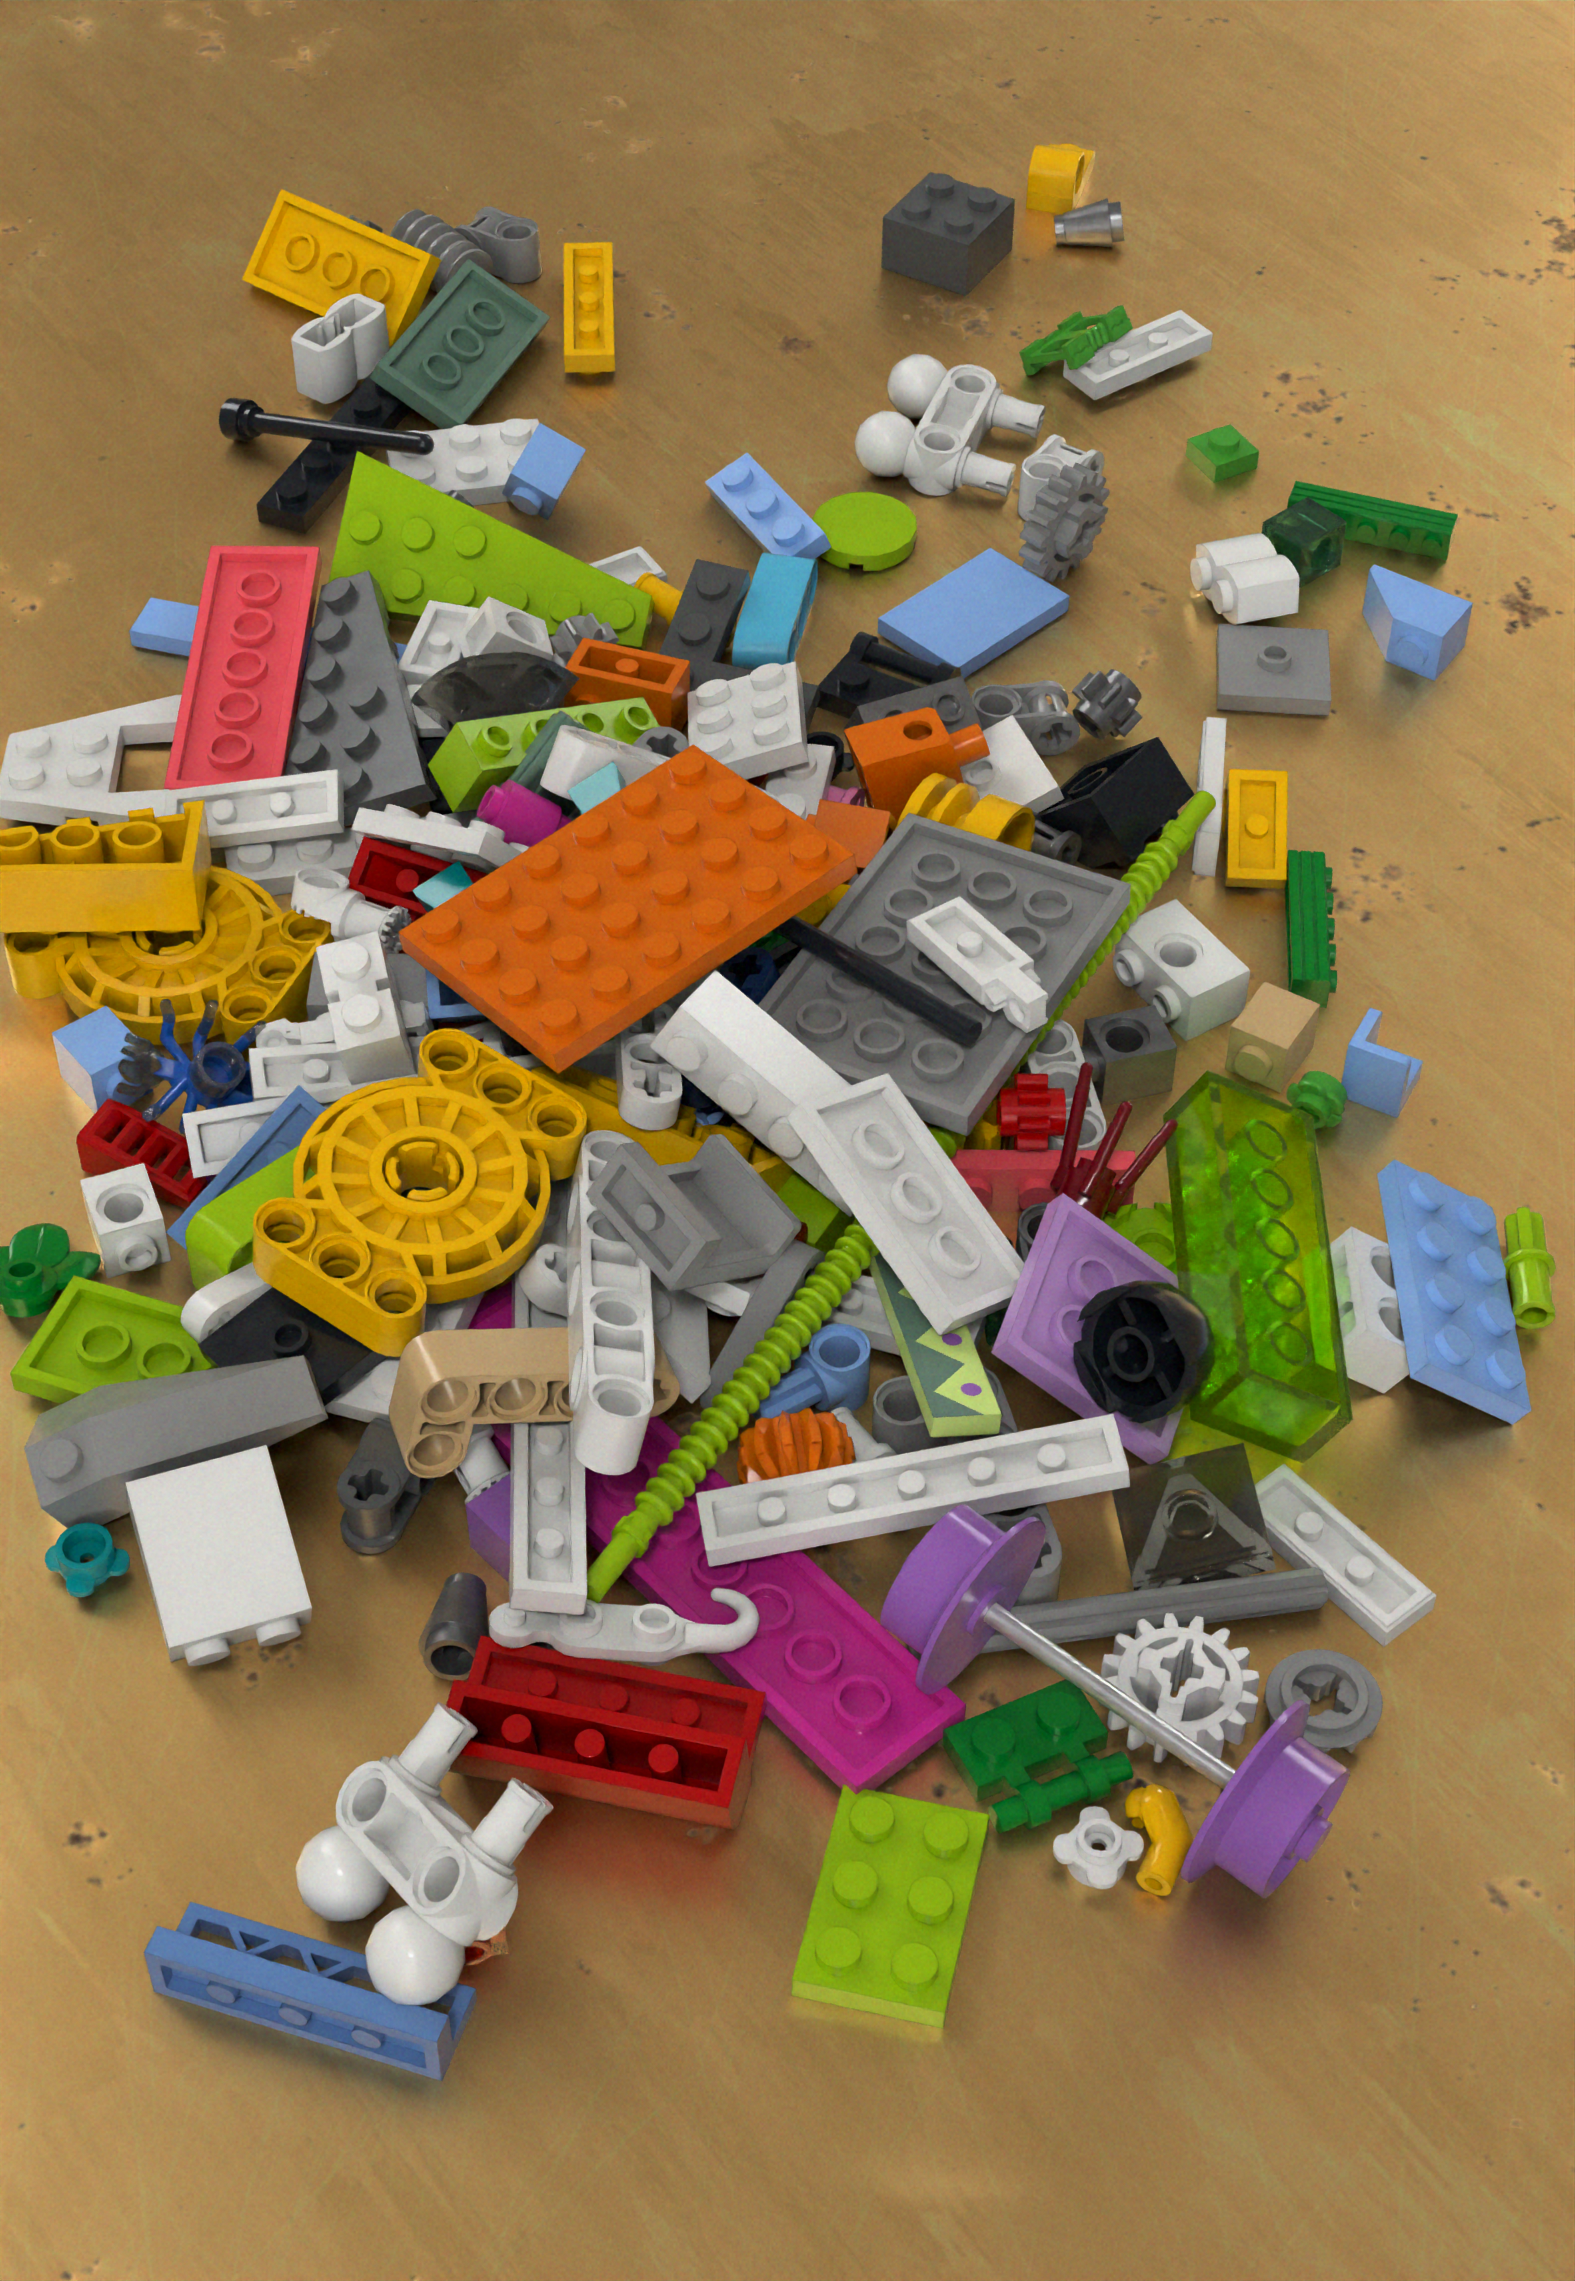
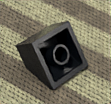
(1120, 803)

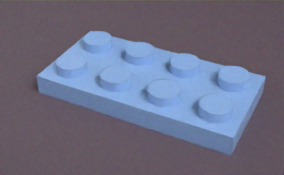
(1452, 1293)

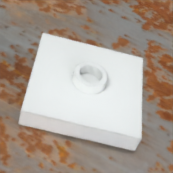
(1012, 769)

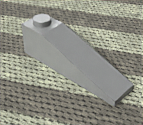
(160, 1424)

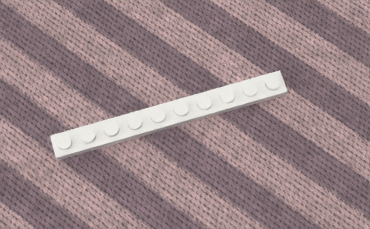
(545, 1475)

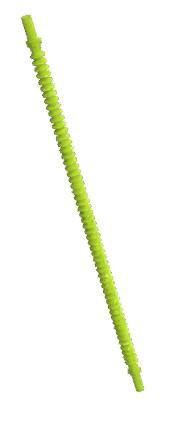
(841, 1268)

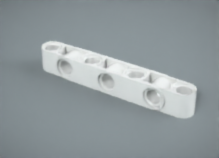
(607, 1325)

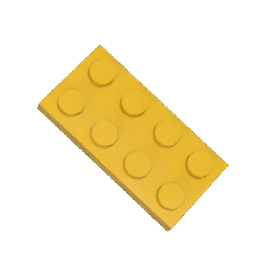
(323, 256)

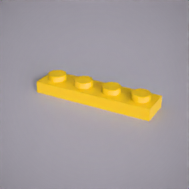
(588, 308)

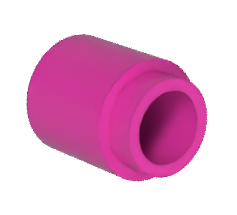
(520, 813)

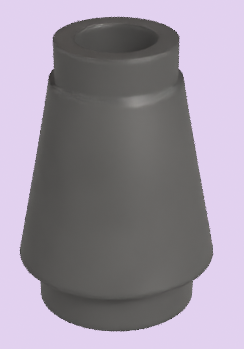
(1090, 225)
(455, 1627)

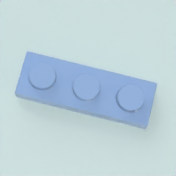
(766, 510)

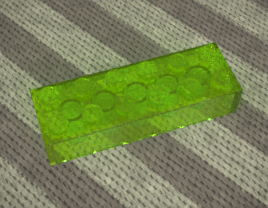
(1258, 1266)

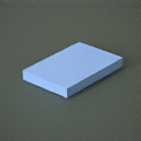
(974, 613)

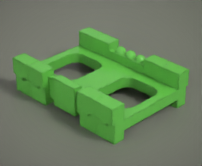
(1075, 341)

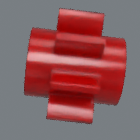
(1031, 1111)

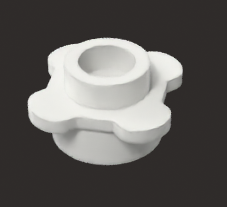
(1093, 1866)

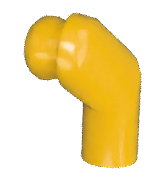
(1170, 1836)

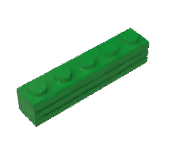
(1384, 521)
(1309, 927)

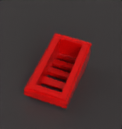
(118, 1129)

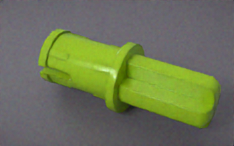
(1529, 1269)

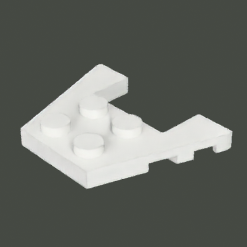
(76, 764)

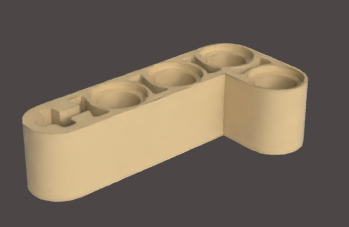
(487, 1378)

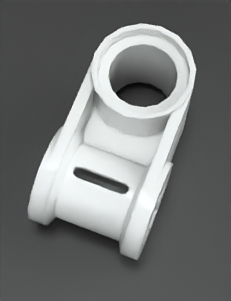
(1050, 460)

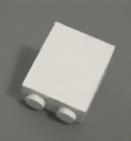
(219, 1556)

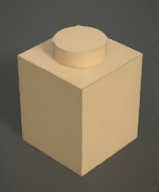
(1272, 1037)

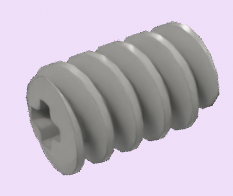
(442, 241)

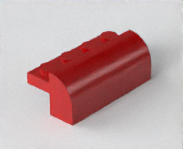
(609, 1732)

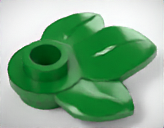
(37, 1267)

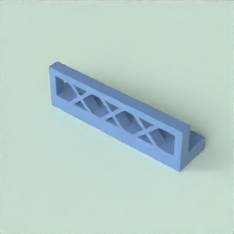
(302, 2001)

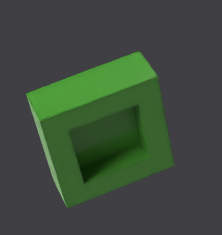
(1222, 453)

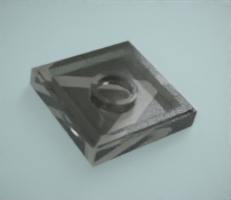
(1193, 1520)

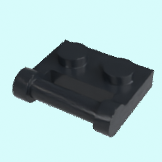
(856, 684)

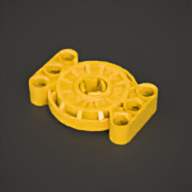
(241, 957)
(464, 1128)

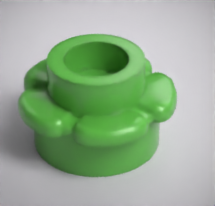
(1319, 1096)

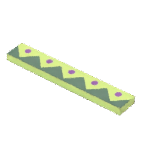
(941, 1368)

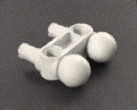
(954, 416)
(407, 1837)

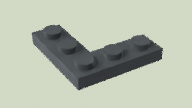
(706, 622)

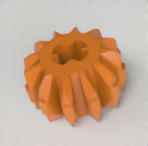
(793, 1446)

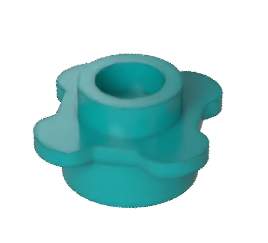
(84, 1543)

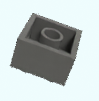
(947, 233)

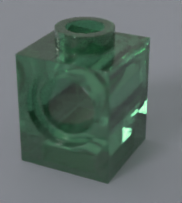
(1308, 538)

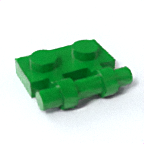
(1031, 1738)

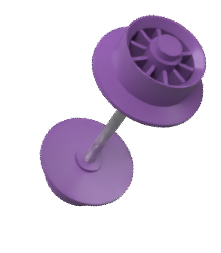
(961, 1591)

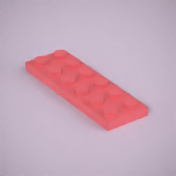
(245, 665)

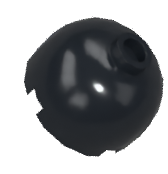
(1144, 1349)

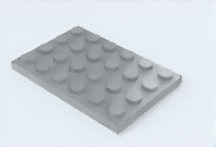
(1035, 901)

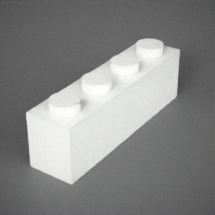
(750, 1070)

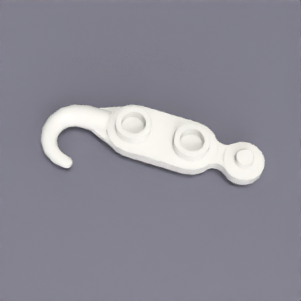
(627, 1632)

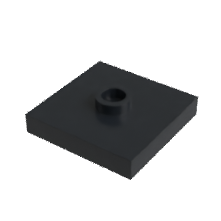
(283, 1328)

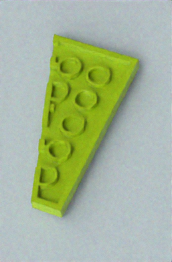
(448, 552)

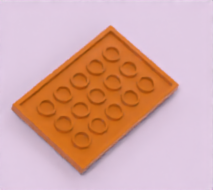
(626, 906)

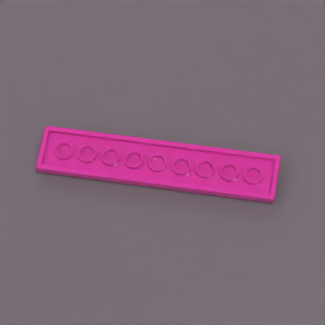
(823, 1660)

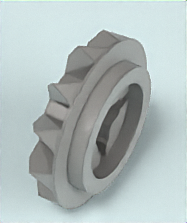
(1316, 1673)

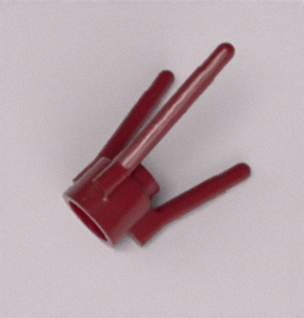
(1091, 1180)

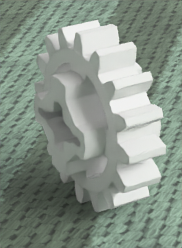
(1217, 1689)

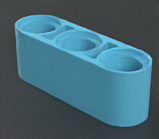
(775, 611)

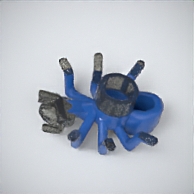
(212, 1079)

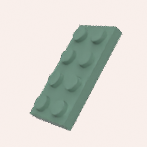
(460, 347)

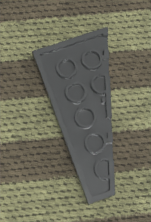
(357, 704)

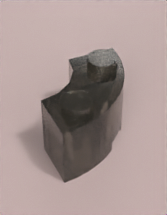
(493, 687)

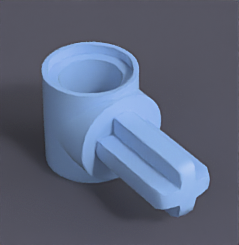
(827, 1375)

